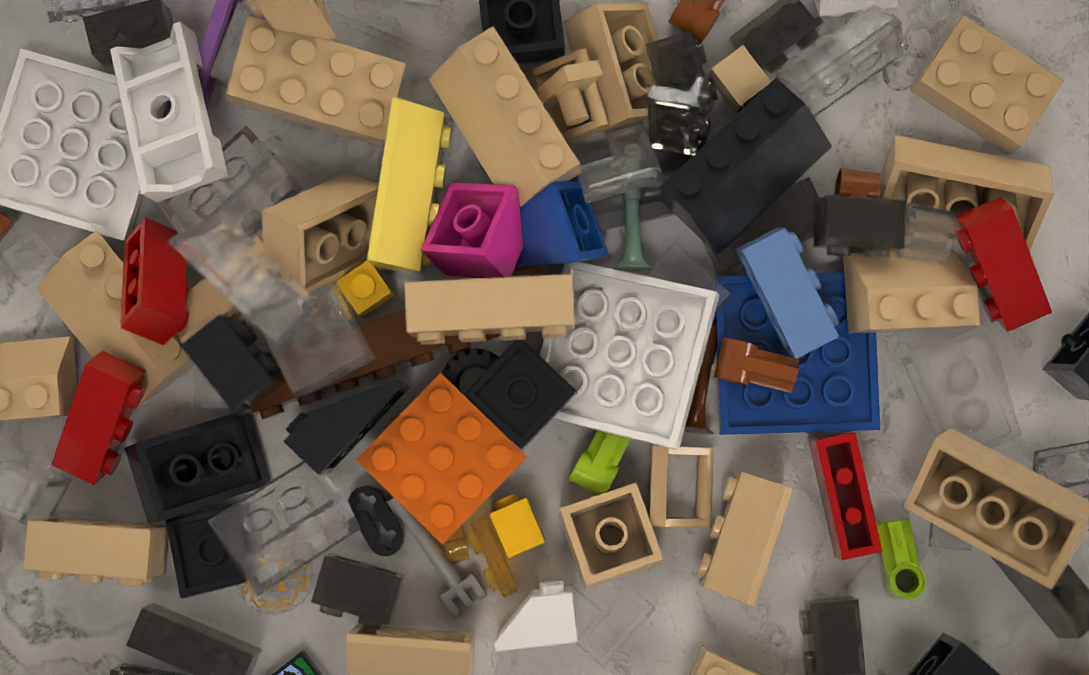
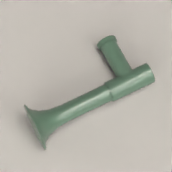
(632, 257)

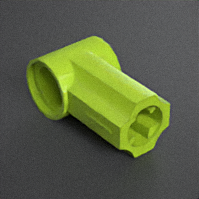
(599, 462)
(900, 554)

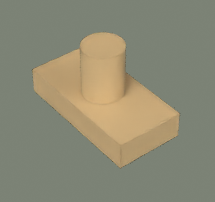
(566, 87)

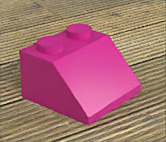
(476, 231)

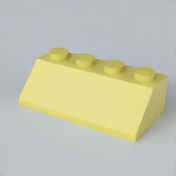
(408, 186)

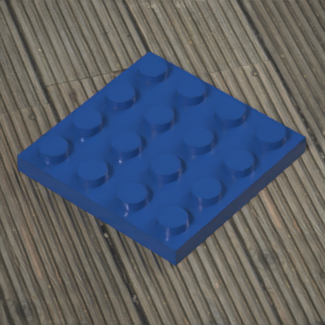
(833, 383)

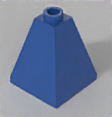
(560, 227)

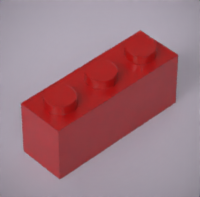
(1002, 264)
(153, 284)
(99, 418)
(845, 496)

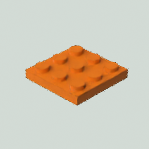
(441, 458)

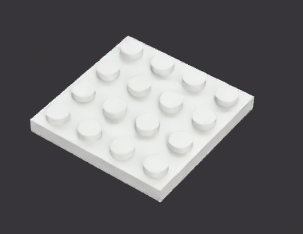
(68, 147)
(632, 353)

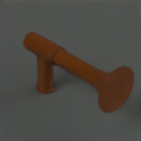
(696, 418)

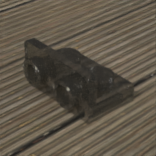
(777, 33)
(677, 62)
(679, 117)

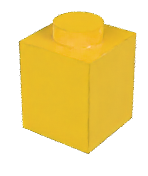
(365, 289)
(516, 525)

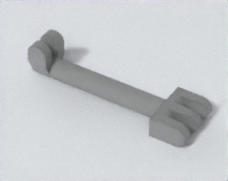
(456, 585)

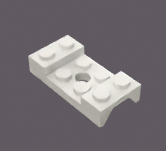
(178, 149)

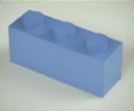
(788, 291)

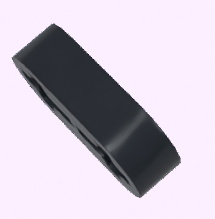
(385, 516)

